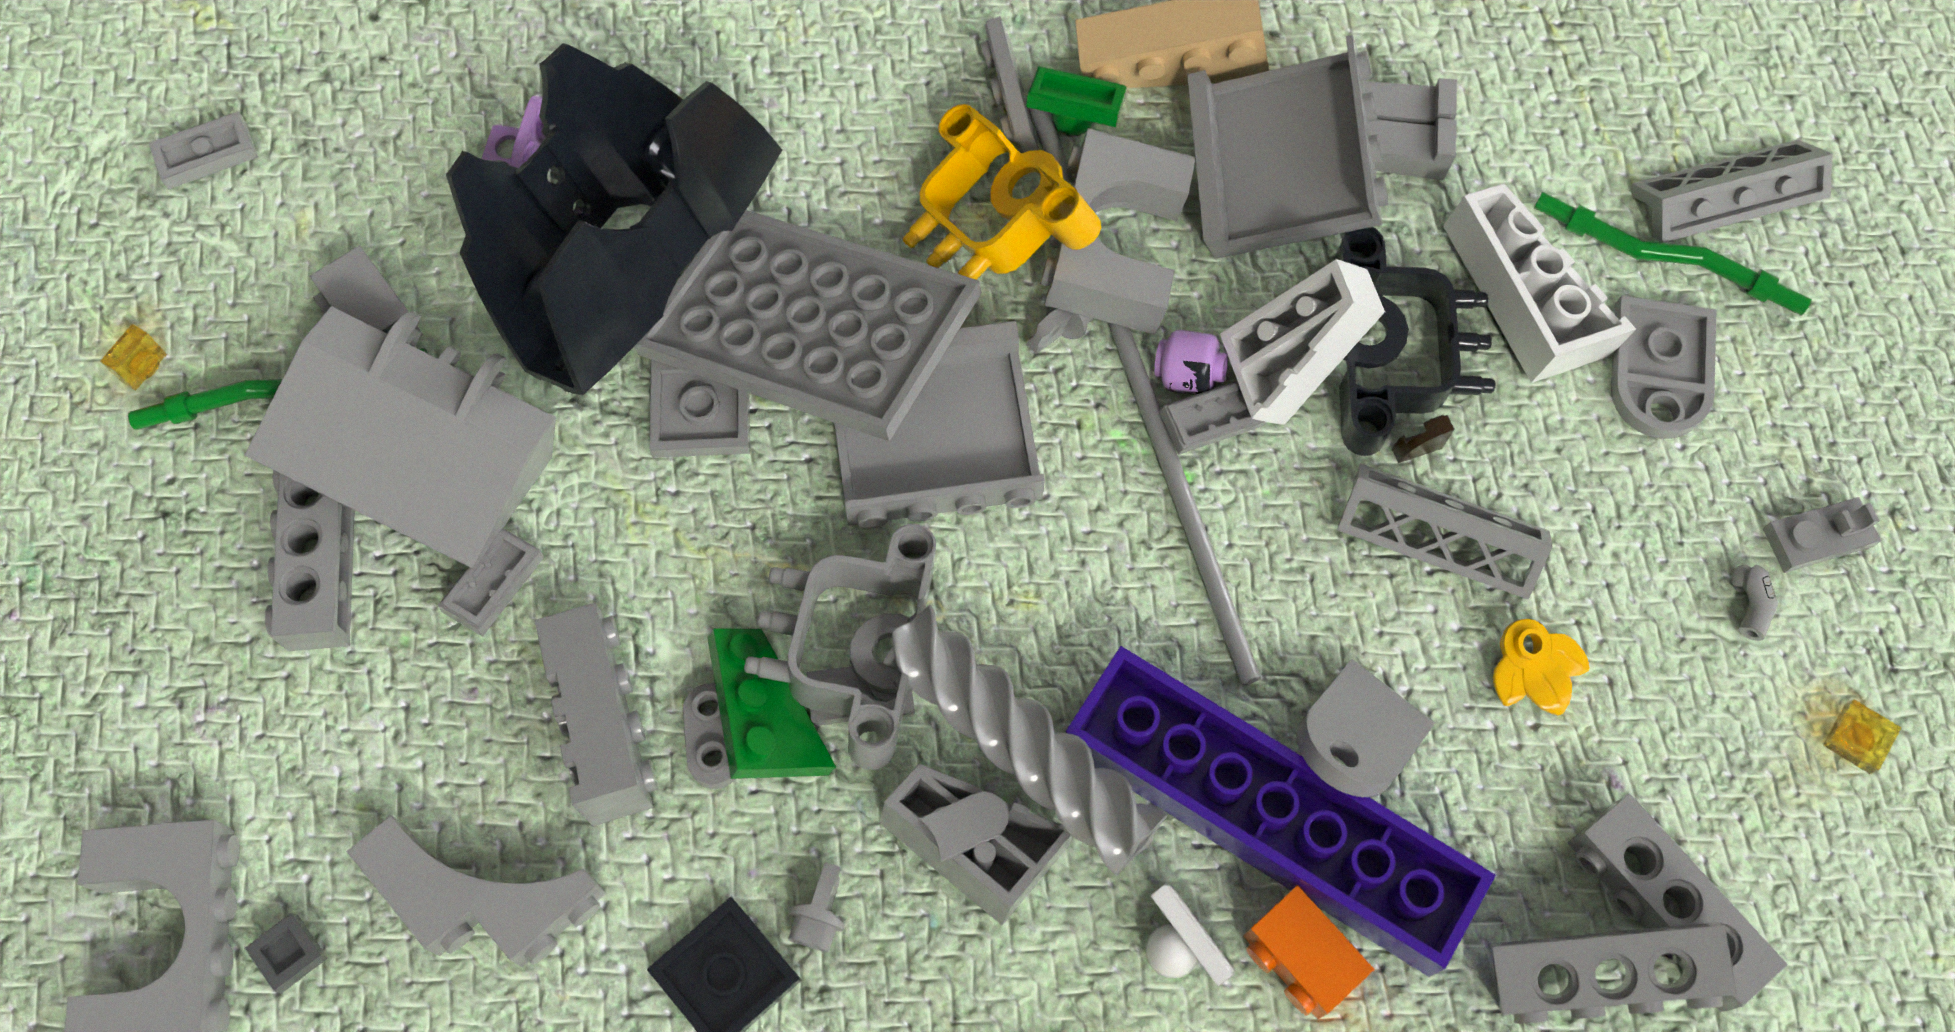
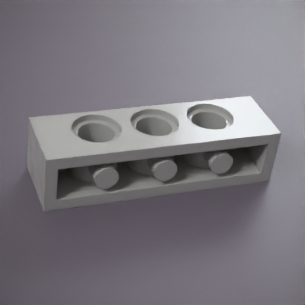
(326, 615)
(1670, 871)
(1699, 946)

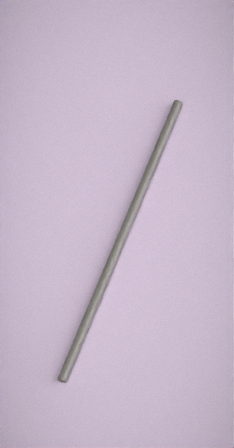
(1168, 459)

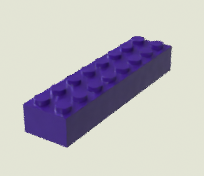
(1280, 815)

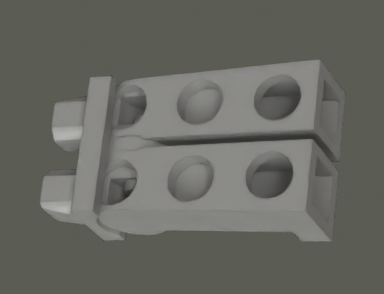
(1415, 127)

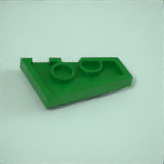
(760, 720)

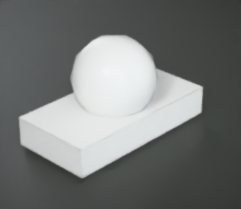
(1179, 945)

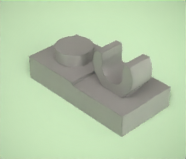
(1823, 534)

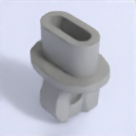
(1057, 324)
(814, 922)

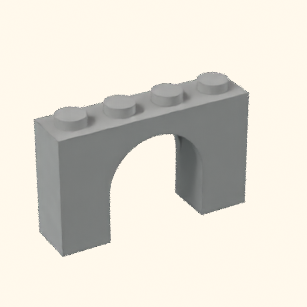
(1095, 279)
(196, 867)

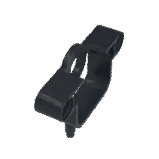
(1382, 404)

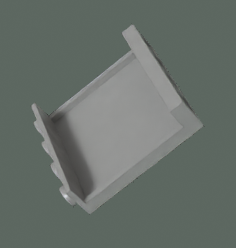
(1286, 154)
(957, 446)

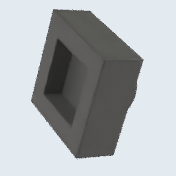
(286, 953)

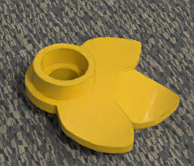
(1539, 674)

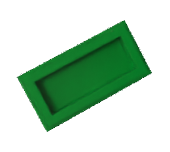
(1075, 100)

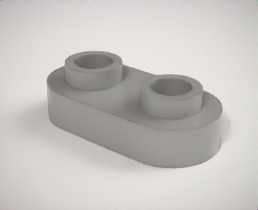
(703, 736)

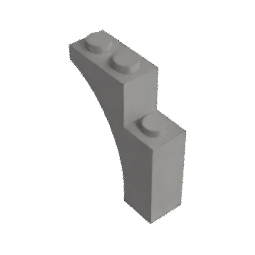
(446, 904)

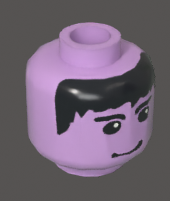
(1190, 362)

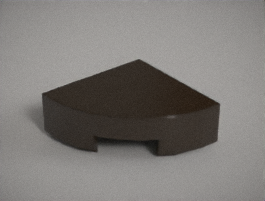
(1433, 439)

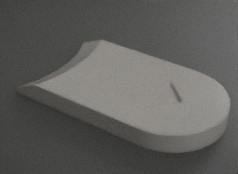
(967, 823)

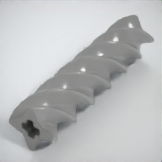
(1021, 740)

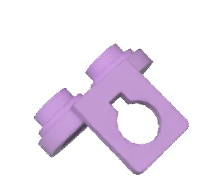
(526, 137)

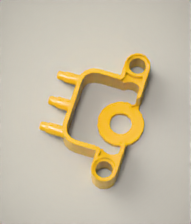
(1050, 210)

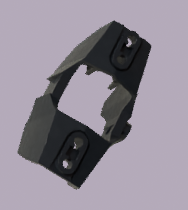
(615, 138)

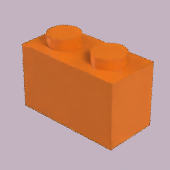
(1306, 954)

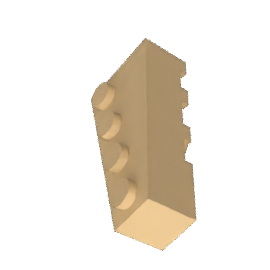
(1172, 39)

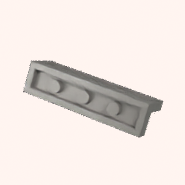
(1736, 189)
(1454, 515)

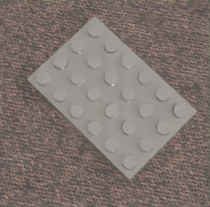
(811, 322)

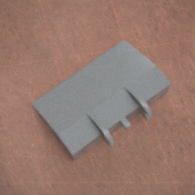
(404, 434)

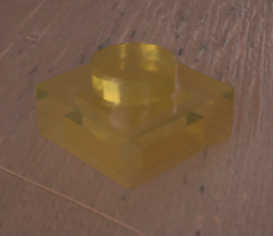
(134, 357)
(1862, 736)

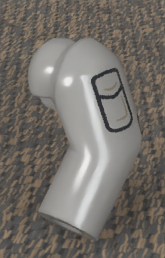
(1761, 598)

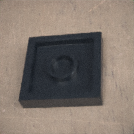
(724, 972)

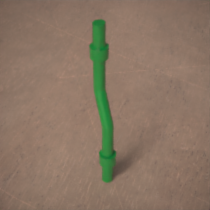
(1759, 285)
(185, 407)

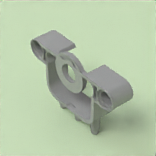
(890, 578)

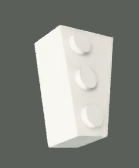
(1300, 338)

